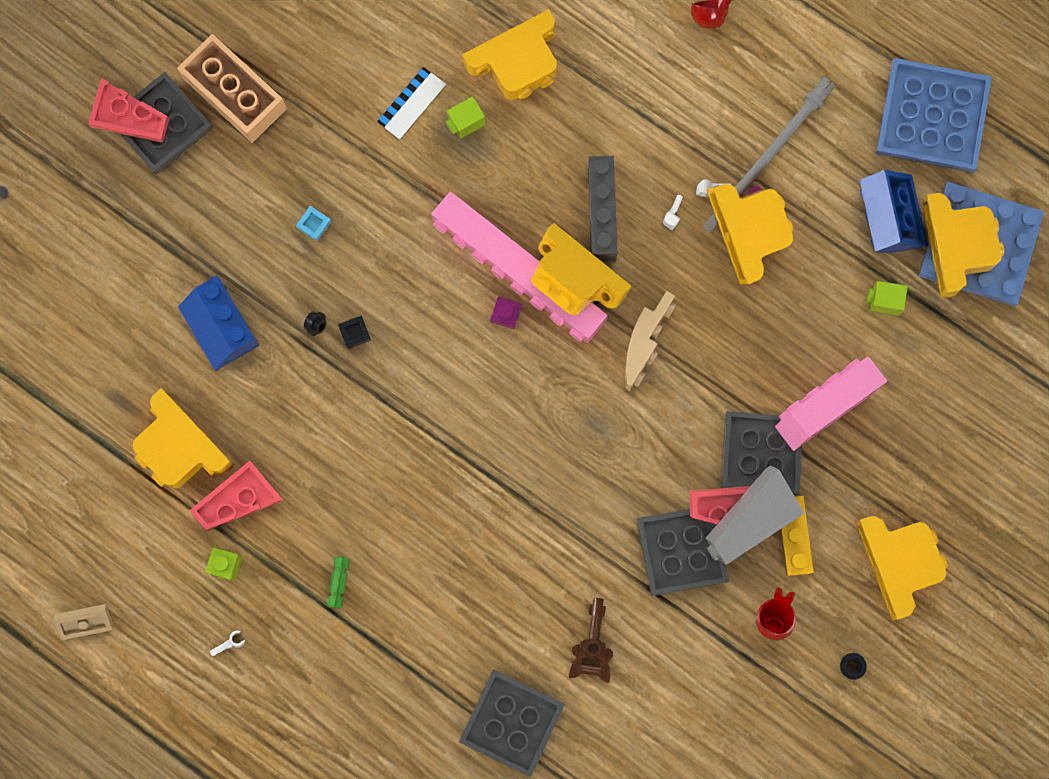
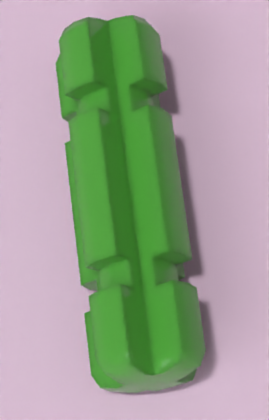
(338, 582)

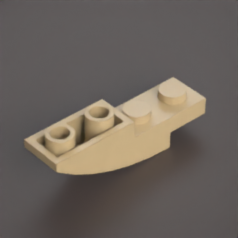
(641, 347)

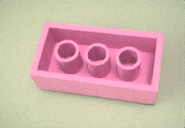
(829, 402)

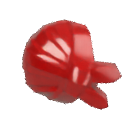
(710, 13)
(776, 616)

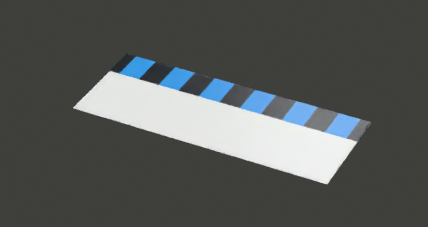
(411, 102)

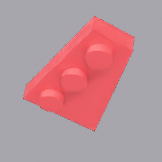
(121, 113)
(235, 498)
(714, 504)

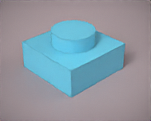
(313, 223)

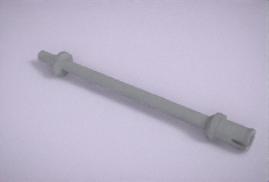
(813, 101)

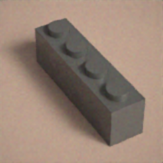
(602, 207)

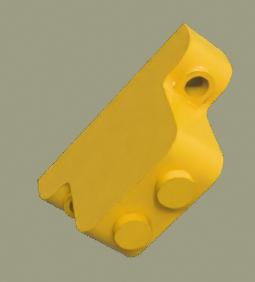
(517, 57)
(750, 227)
(960, 242)
(574, 275)
(176, 445)
(902, 561)

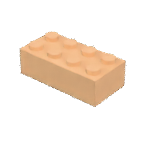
(232, 88)

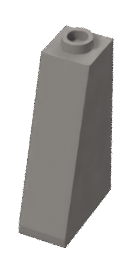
(754, 517)

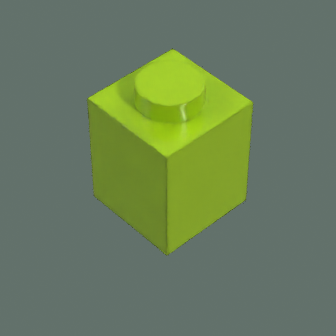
(465, 118)
(887, 298)
(224, 564)

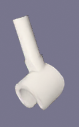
(703, 185)
(671, 219)
(227, 644)

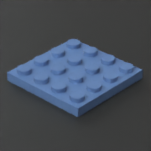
(934, 115)
(1017, 232)

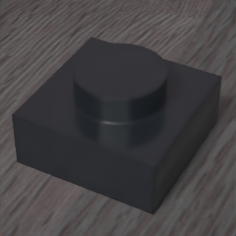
(354, 332)

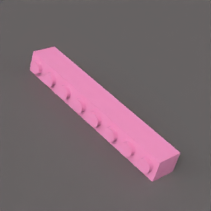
(509, 262)

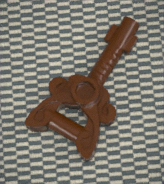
(592, 647)

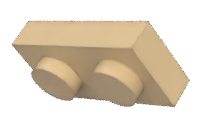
(83, 622)

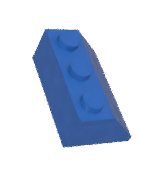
(893, 212)
(217, 323)

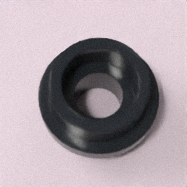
(315, 323)
(861, 666)

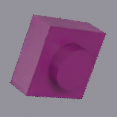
(506, 313)

